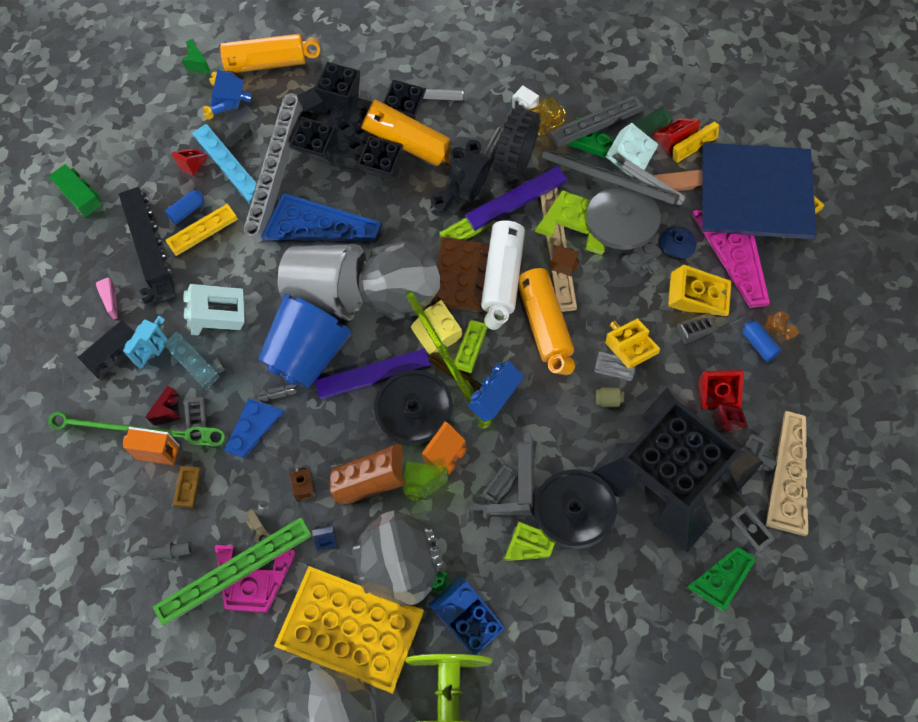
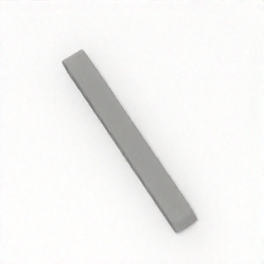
(275, 175)

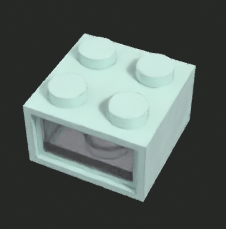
(633, 146)

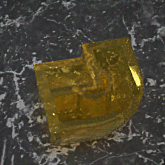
(551, 115)

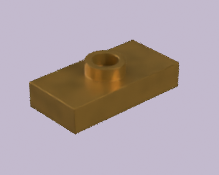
(187, 487)

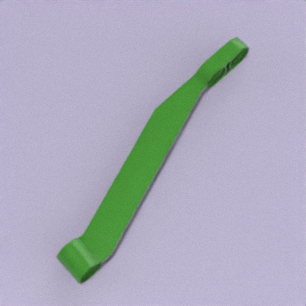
(205, 431)

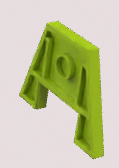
(570, 212)

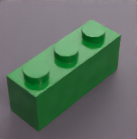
(76, 190)

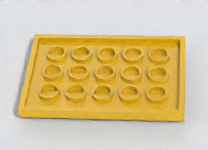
(349, 630)

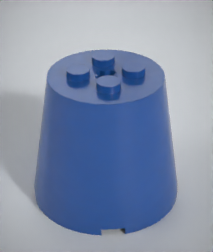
(301, 341)

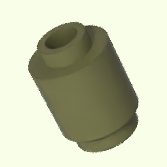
(609, 397)

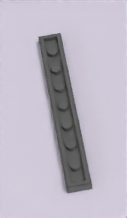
(611, 176)

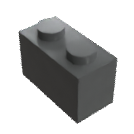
(752, 528)

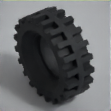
(517, 142)

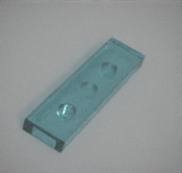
(191, 360)

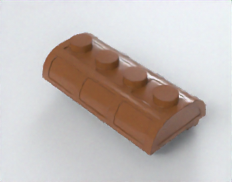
(367, 475)

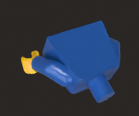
(226, 93)

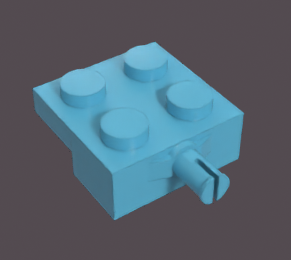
(145, 341)

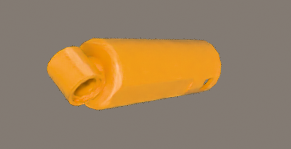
(267, 53)
(412, 134)
(547, 321)

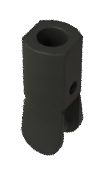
(237, 137)

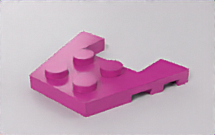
(257, 589)

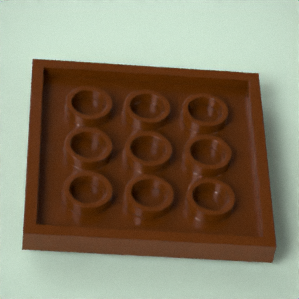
(462, 274)

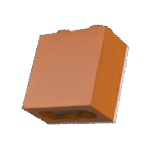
(151, 445)

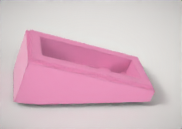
(108, 294)

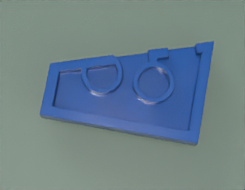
(251, 426)

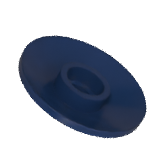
(674, 248)

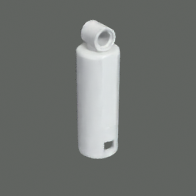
(502, 273)

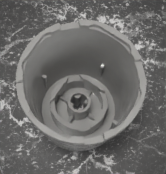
(324, 277)

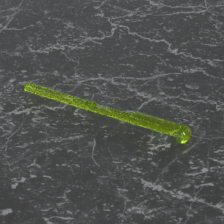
(463, 384)

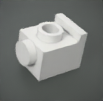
(525, 99)

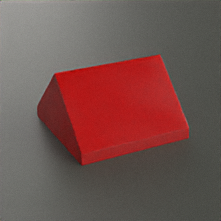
(676, 132)
(721, 388)

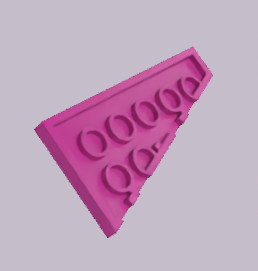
(741, 260)

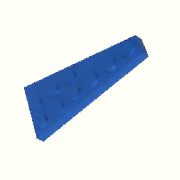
(311, 221)

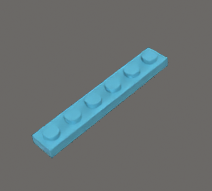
(226, 162)

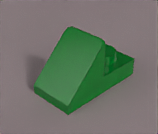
(195, 60)

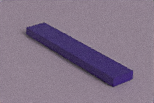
(516, 198)
(371, 374)

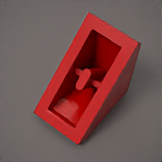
(189, 160)

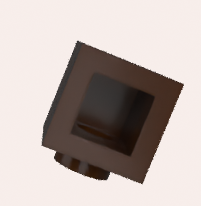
(565, 260)
(302, 484)

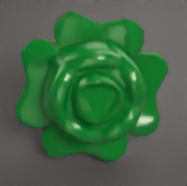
(441, 583)

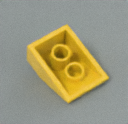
(699, 292)

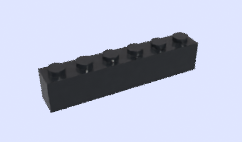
(144, 235)

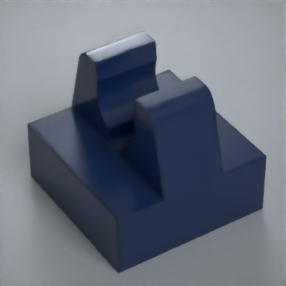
(324, 537)

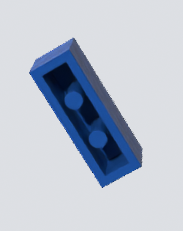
(495, 390)

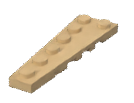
(788, 492)

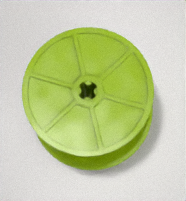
(448, 679)

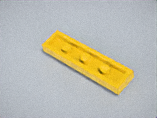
(201, 229)

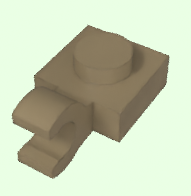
(255, 523)

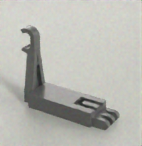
(526, 486)

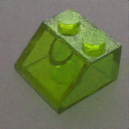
(423, 480)

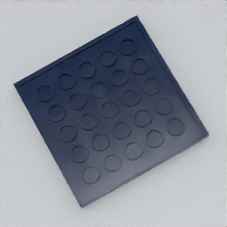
(758, 191)

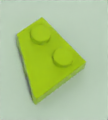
(528, 544)

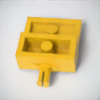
(631, 343)

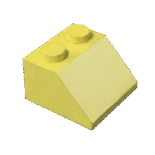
(444, 325)

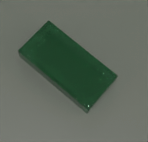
(654, 121)

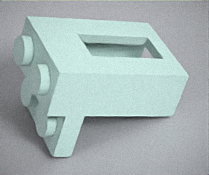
(199, 315)

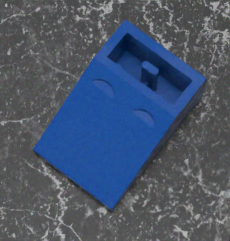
(466, 616)

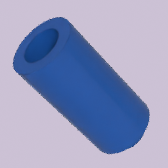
(185, 206)
(761, 340)

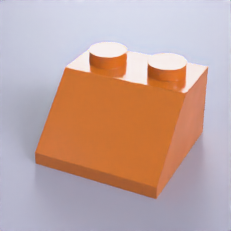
(445, 448)

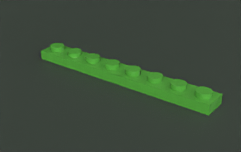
(231, 571)

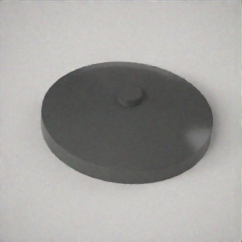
(623, 218)

